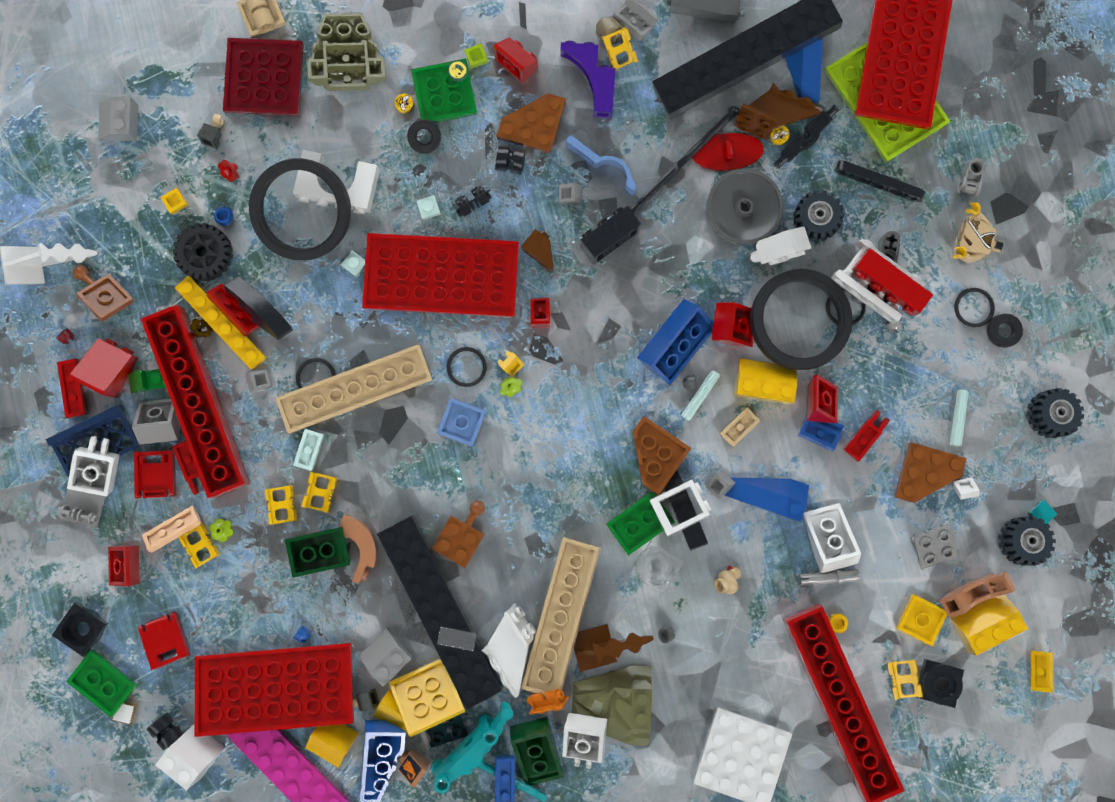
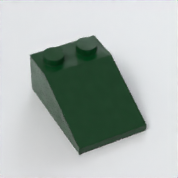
(317, 552)
(536, 751)

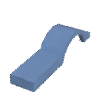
(597, 161)

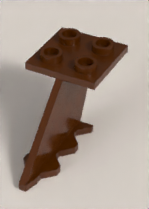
(773, 111)
(597, 648)

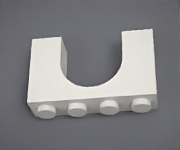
(361, 192)

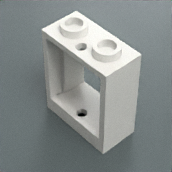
(704, 505)

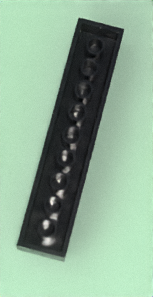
(746, 54)
(438, 608)

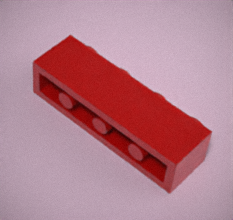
(892, 282)

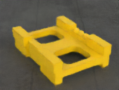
(624, 46)
(325, 493)
(287, 503)
(205, 542)
(901, 679)

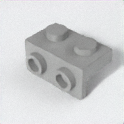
(636, 18)

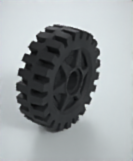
(192, 242)

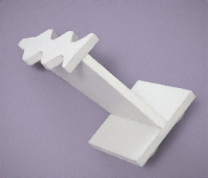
(25, 264)
(509, 648)

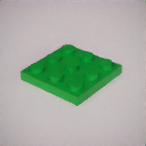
(440, 96)

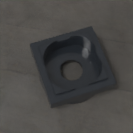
(67, 629)
(931, 672)

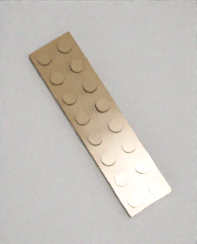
(353, 389)
(561, 616)

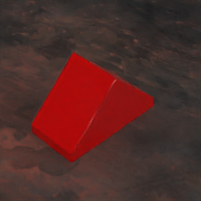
(540, 313)

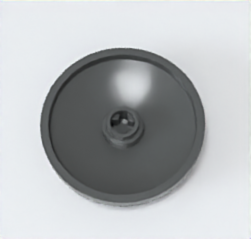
(744, 206)

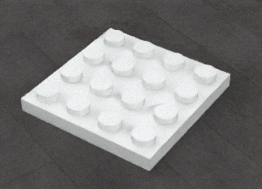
(742, 757)

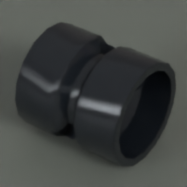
(503, 158)
(165, 731)

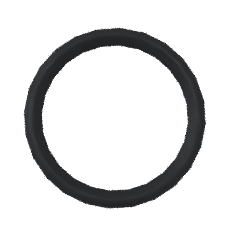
(956, 306)
(836, 321)
(471, 350)
(310, 361)

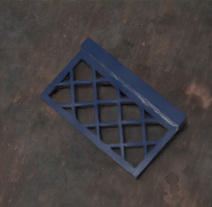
(92, 424)

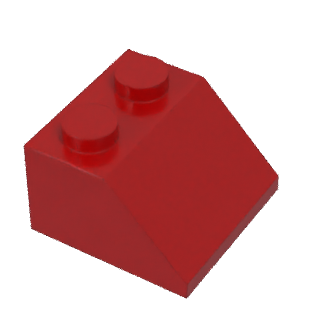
(515, 59)
(732, 324)

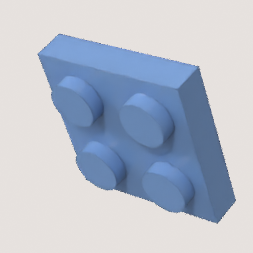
(461, 422)

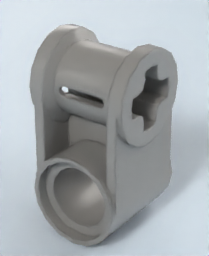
(972, 181)

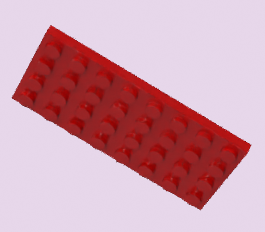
(903, 61)
(440, 275)
(273, 690)

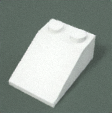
(831, 538)

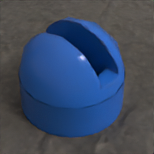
(302, 634)

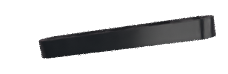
(879, 181)

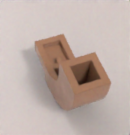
(367, 545)
(975, 592)

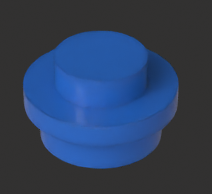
(223, 216)

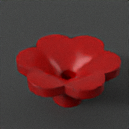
(228, 170)

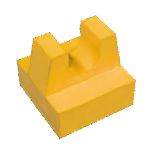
(174, 201)
(511, 364)

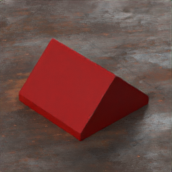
(822, 400)
(123, 565)

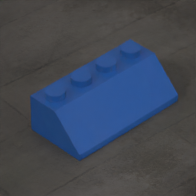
(676, 341)

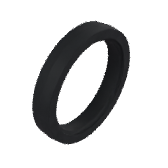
(260, 226)
(839, 300)

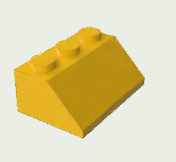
(765, 382)
(989, 624)

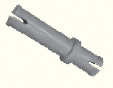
(830, 577)

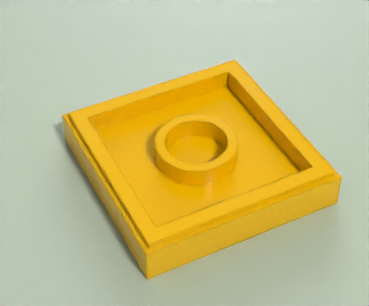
(922, 619)

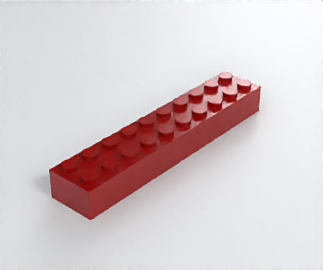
(195, 401)
(843, 704)

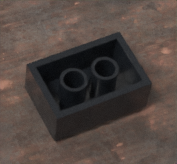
(610, 234)

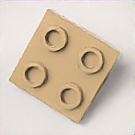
(261, 16)

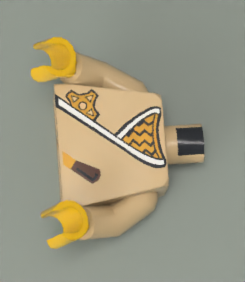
(975, 237)

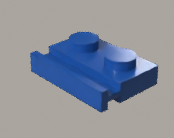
(821, 433)

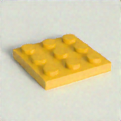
(426, 697)

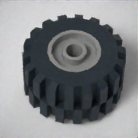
(819, 215)
(1055, 413)
(1026, 541)

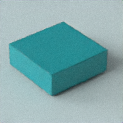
(1043, 511)

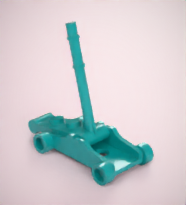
(471, 751)

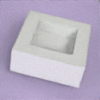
(966, 488)

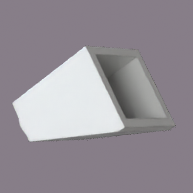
(189, 758)

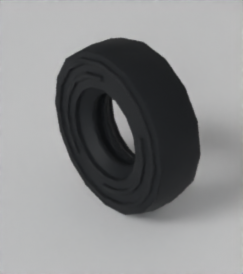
(432, 128)
(1013, 322)

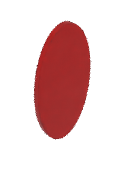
(729, 152)

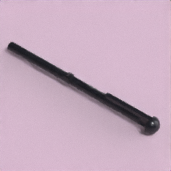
(733, 113)

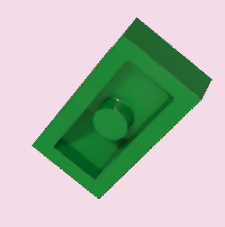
(145, 381)

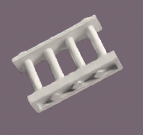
(859, 288)

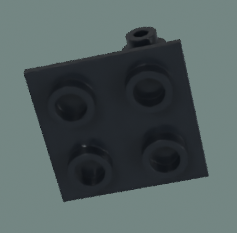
(461, 203)
(446, 731)

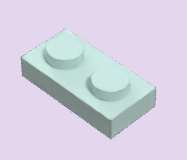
(308, 450)

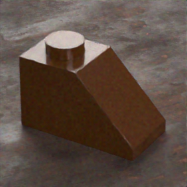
(539, 249)

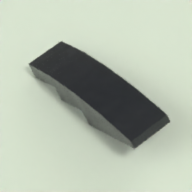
(258, 307)
(684, 511)

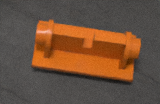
(554, 701)

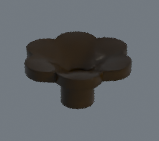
(200, 328)

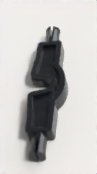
(813, 130)

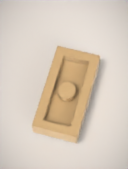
(739, 427)

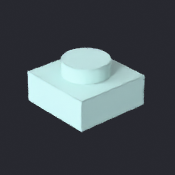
(428, 207)
(354, 263)

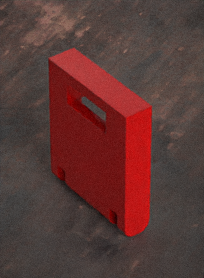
(154, 478)
(162, 636)

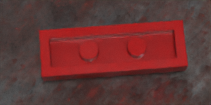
(229, 307)
(71, 391)

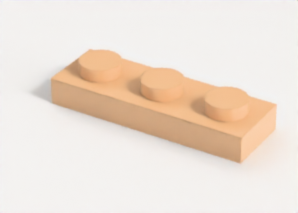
(171, 529)

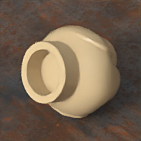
(727, 580)

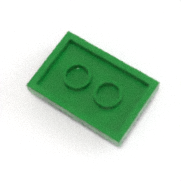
(637, 524)
(101, 683)

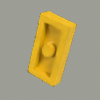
(1042, 671)

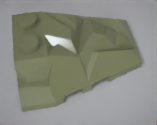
(345, 55)
(622, 699)

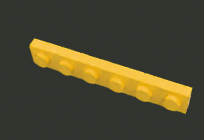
(219, 323)

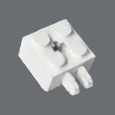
(781, 247)
(103, 462)
(584, 739)

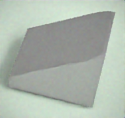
(570, 193)
(258, 380)
(720, 484)

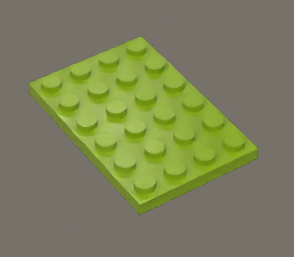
(887, 137)

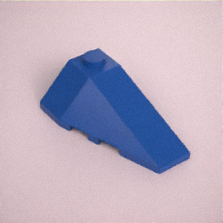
(806, 71)
(774, 495)
(381, 751)

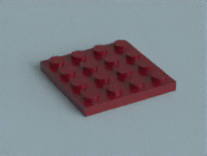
(263, 76)

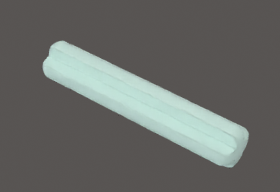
(700, 395)
(959, 418)

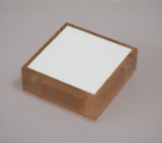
(125, 713)

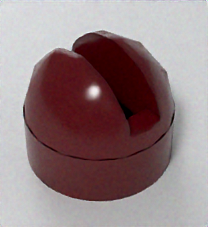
(64, 336)

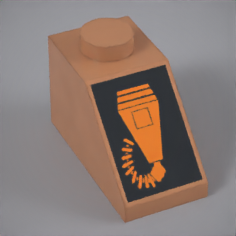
(413, 766)

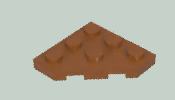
(534, 123)
(657, 454)
(926, 472)

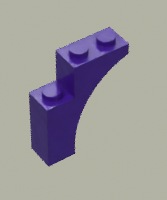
(600, 78)

